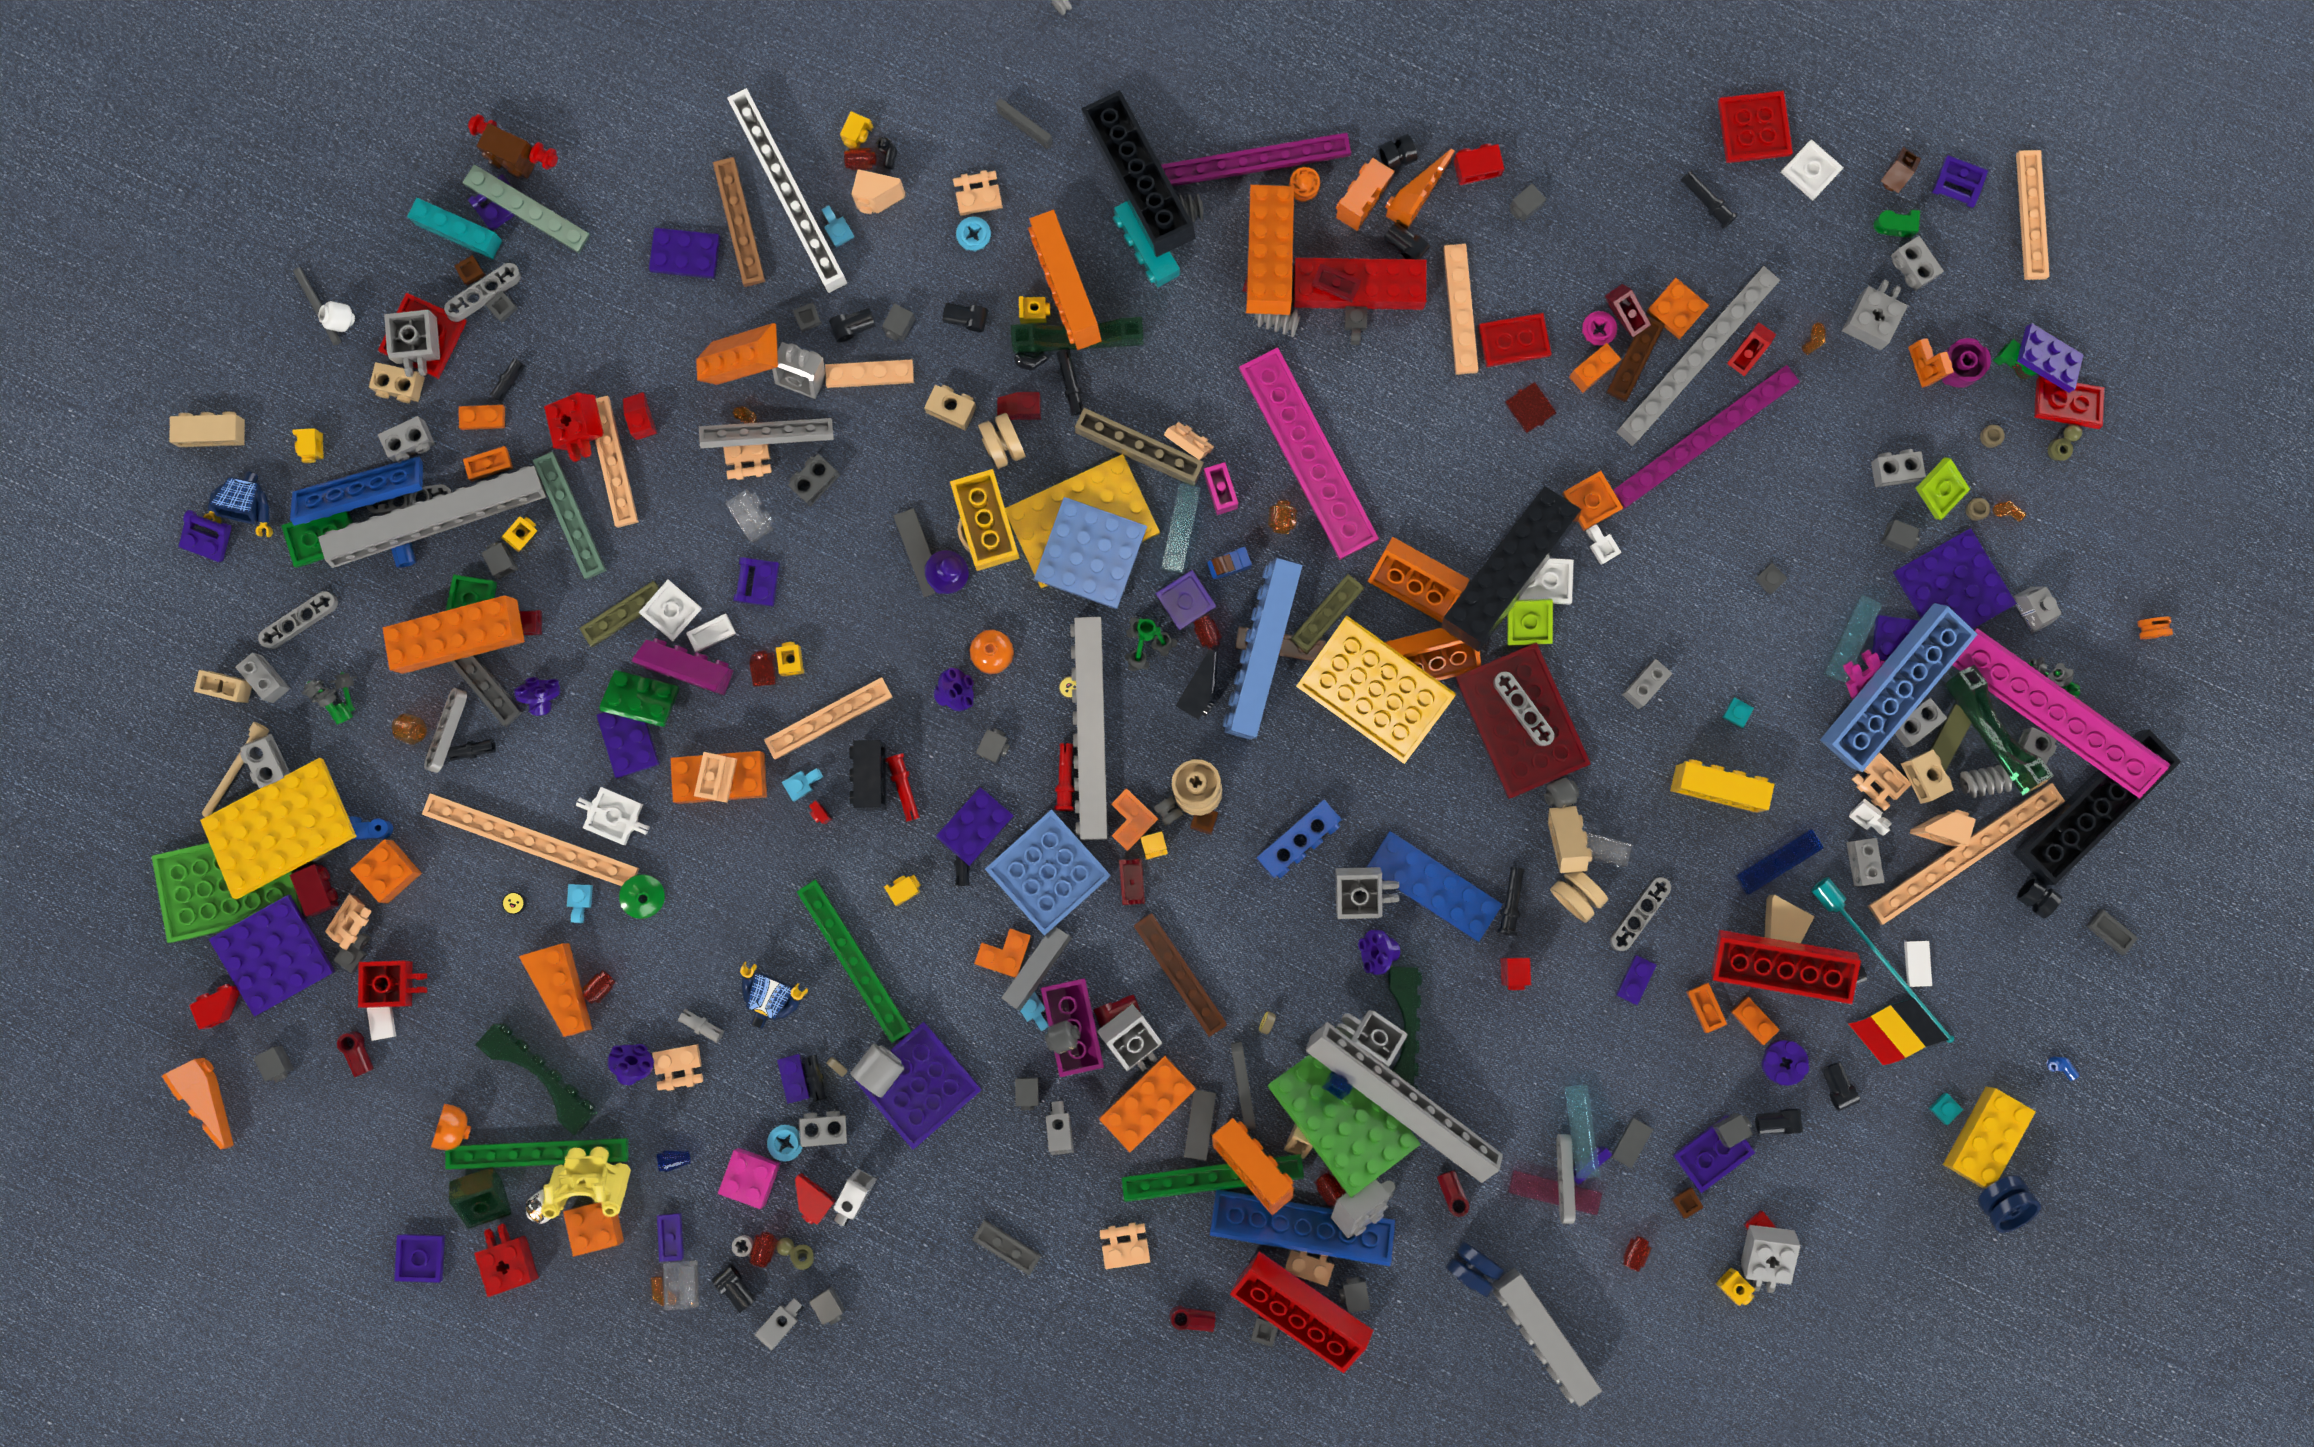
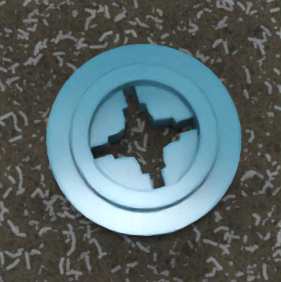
(975, 224)
(775, 1146)

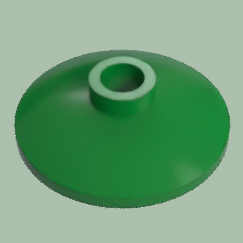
(637, 886)

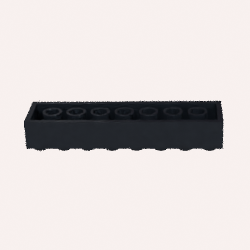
(1138, 173)
(1511, 568)
(2085, 819)

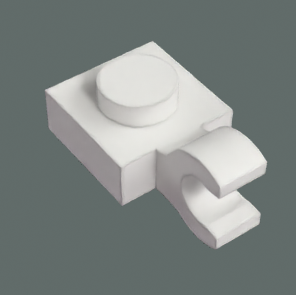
(1604, 547)
(1869, 815)

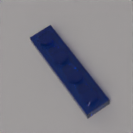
(1779, 862)

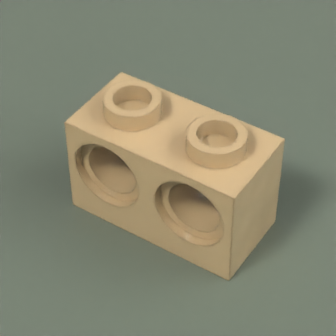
(396, 383)
(223, 686)

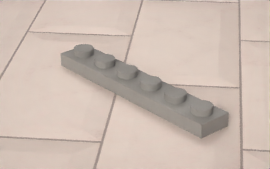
(766, 433)

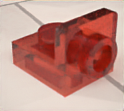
(762, 668)

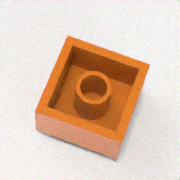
(386, 871)
(591, 1229)

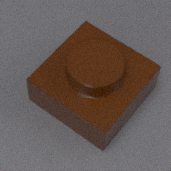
(469, 270)
(1205, 822)
(1687, 1203)

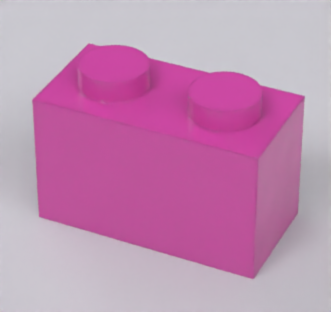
(1221, 488)

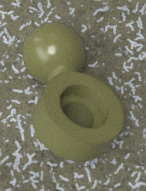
(2071, 433)
(786, 1247)

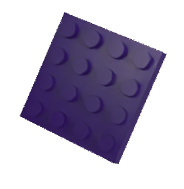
(1957, 577)
(272, 955)
(927, 1089)

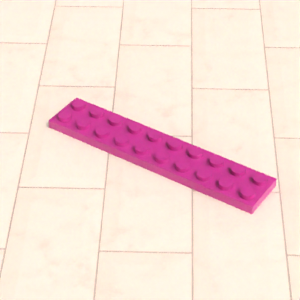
(1308, 453)
(2063, 715)

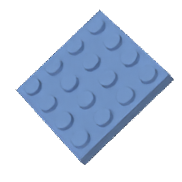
(1090, 553)
(1047, 872)

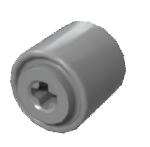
(877, 1070)

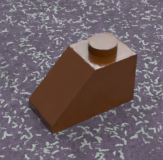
(1900, 170)

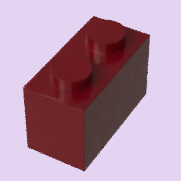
(314, 890)

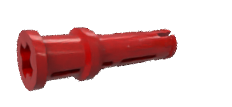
(900, 777)
(1064, 788)

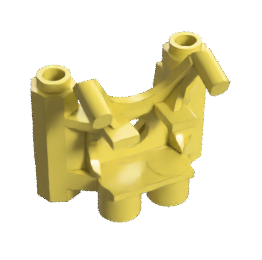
(586, 1177)

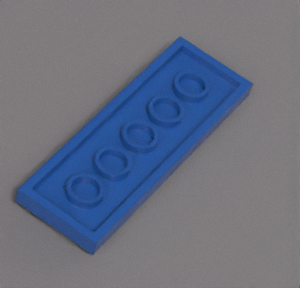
(356, 490)
(1435, 886)

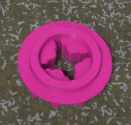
(1599, 318)

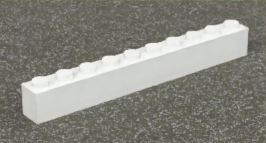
(787, 190)

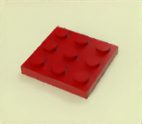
(1755, 126)
(447, 332)

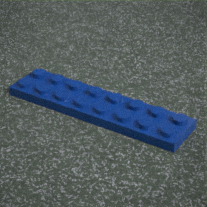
(1299, 1229)

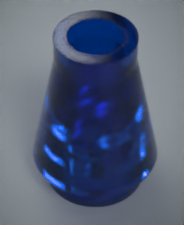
(672, 1160)

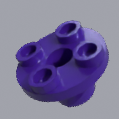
(946, 572)
(954, 690)
(538, 694)
(1378, 952)
(630, 1063)

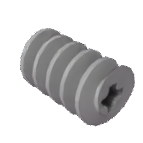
(1287, 322)
(1985, 780)

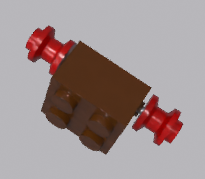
(508, 150)

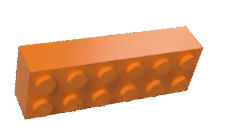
(1270, 249)
(1064, 280)
(453, 634)

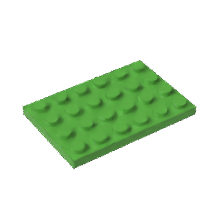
(197, 897)
(1348, 1134)

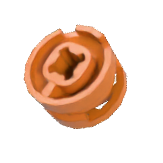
(1305, 183)
(2160, 628)

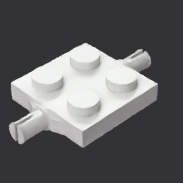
(612, 816)

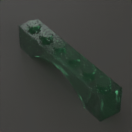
(1042, 338)
(1973, 696)
(1403, 985)
(570, 1108)

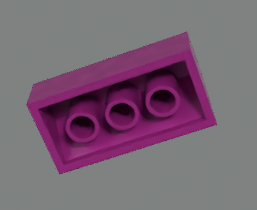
(683, 666)
(1071, 1003)

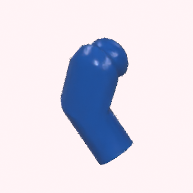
(2062, 1064)

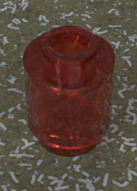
(860, 158)
(1207, 632)
(598, 987)
(1329, 1188)
(762, 1249)
(1636, 1253)

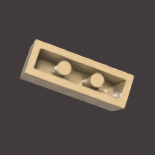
(207, 429)
(1569, 839)

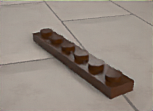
(1180, 975)

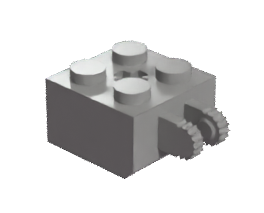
(1877, 305)
(412, 339)
(799, 370)
(1368, 903)
(1374, 1035)
(1130, 1038)
(1365, 1207)
(1769, 1256)

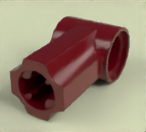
(1110, 1010)
(357, 1056)
(1452, 1191)
(1195, 1319)

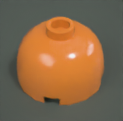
(991, 651)
(451, 1128)

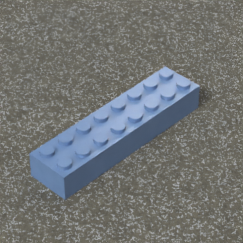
(1262, 649)
(1898, 687)

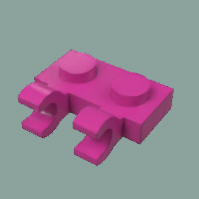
(1859, 678)

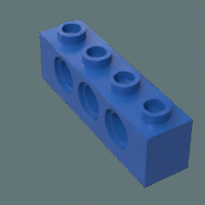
(1323, 813)

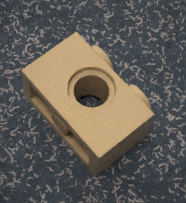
(959, 416)
(1916, 771)

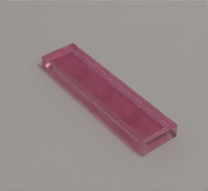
(1547, 1191)

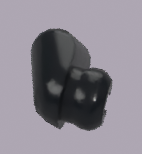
(888, 150)
(1028, 362)

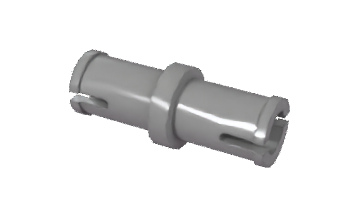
(701, 1025)

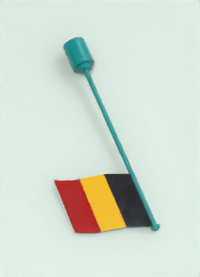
(1900, 1027)

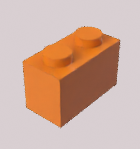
(1595, 367)

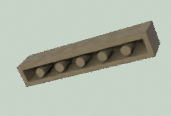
(1139, 447)

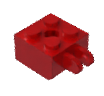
(574, 424)
(399, 989)
(512, 1252)

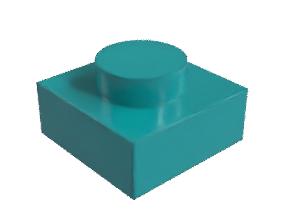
(1737, 712)
(1945, 1109)

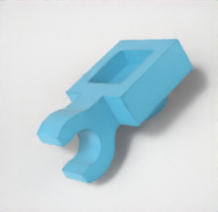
(837, 228)
(800, 785)
(579, 898)
(1033, 1010)

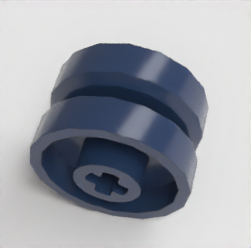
(2009, 1204)
(1474, 1269)

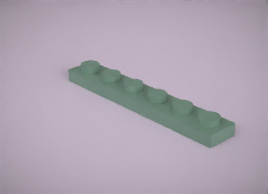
(526, 208)
(569, 515)

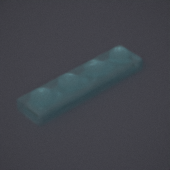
(1181, 528)
(1852, 638)
(1582, 1131)

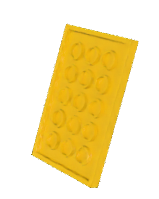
(1105, 487)
(1376, 689)
(278, 828)

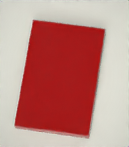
(1514, 340)
(2079, 407)

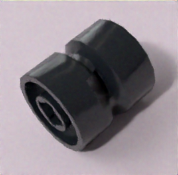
(1399, 152)
(2035, 894)

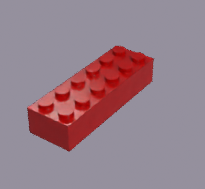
(1382, 286)
(1785, 966)
(1302, 1312)

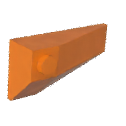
(1412, 197)
(200, 1090)

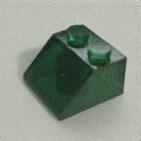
(479, 1197)

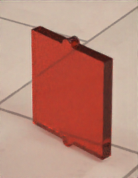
(1530, 407)

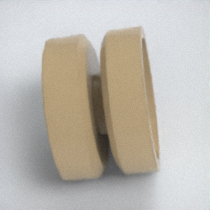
(1000, 441)
(1208, 783)
(1579, 895)

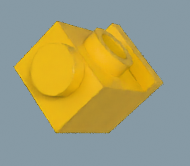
(855, 130)
(1029, 316)
(309, 444)
(519, 542)
(785, 668)
(1154, 845)
(903, 889)
(1729, 1283)

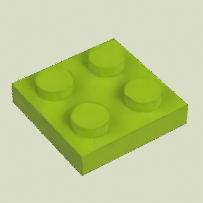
(1942, 488)
(1530, 622)

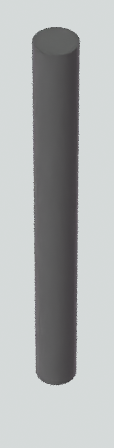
(314, 301)

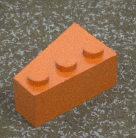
(1364, 193)

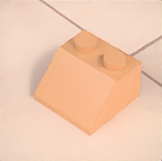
(876, 191)
(1949, 828)

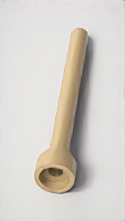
(256, 731)

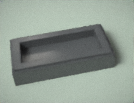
(2112, 932)
(1631, 1142)

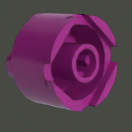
(1976, 358)

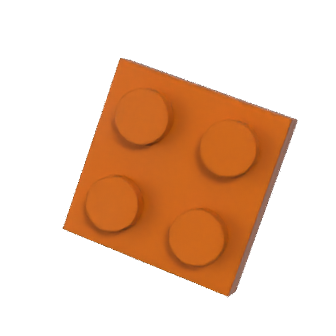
(1677, 308)
(1594, 498)

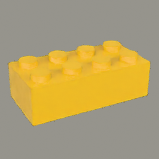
(984, 520)
(1722, 786)
(1989, 1137)

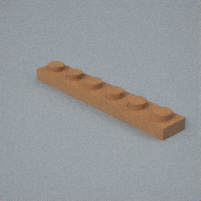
(739, 222)

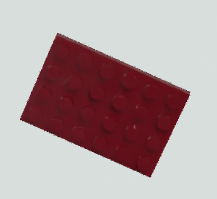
(1513, 753)

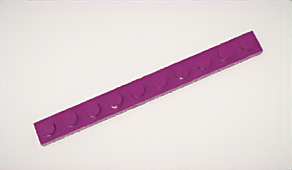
(1257, 159)
(1705, 436)

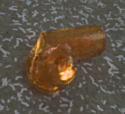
(1817, 338)
(744, 415)
(2009, 508)
(657, 1290)

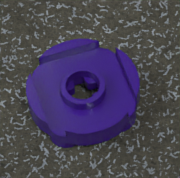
(1797, 1067)

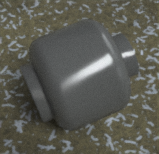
(1561, 793)
(1062, 1037)

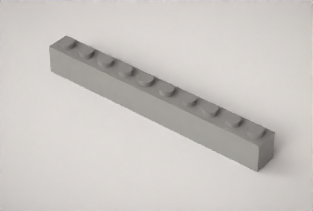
(1698, 356)
(431, 516)
(1090, 728)
(1404, 1102)

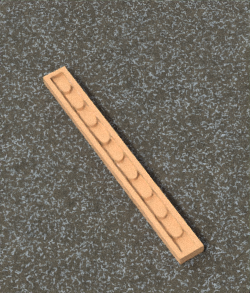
(528, 840)
(1964, 856)

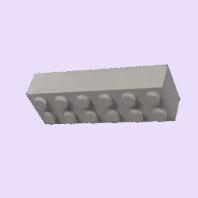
(1549, 1342)

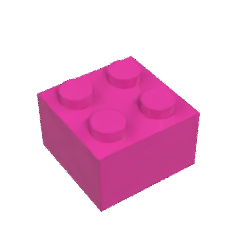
(749, 1178)

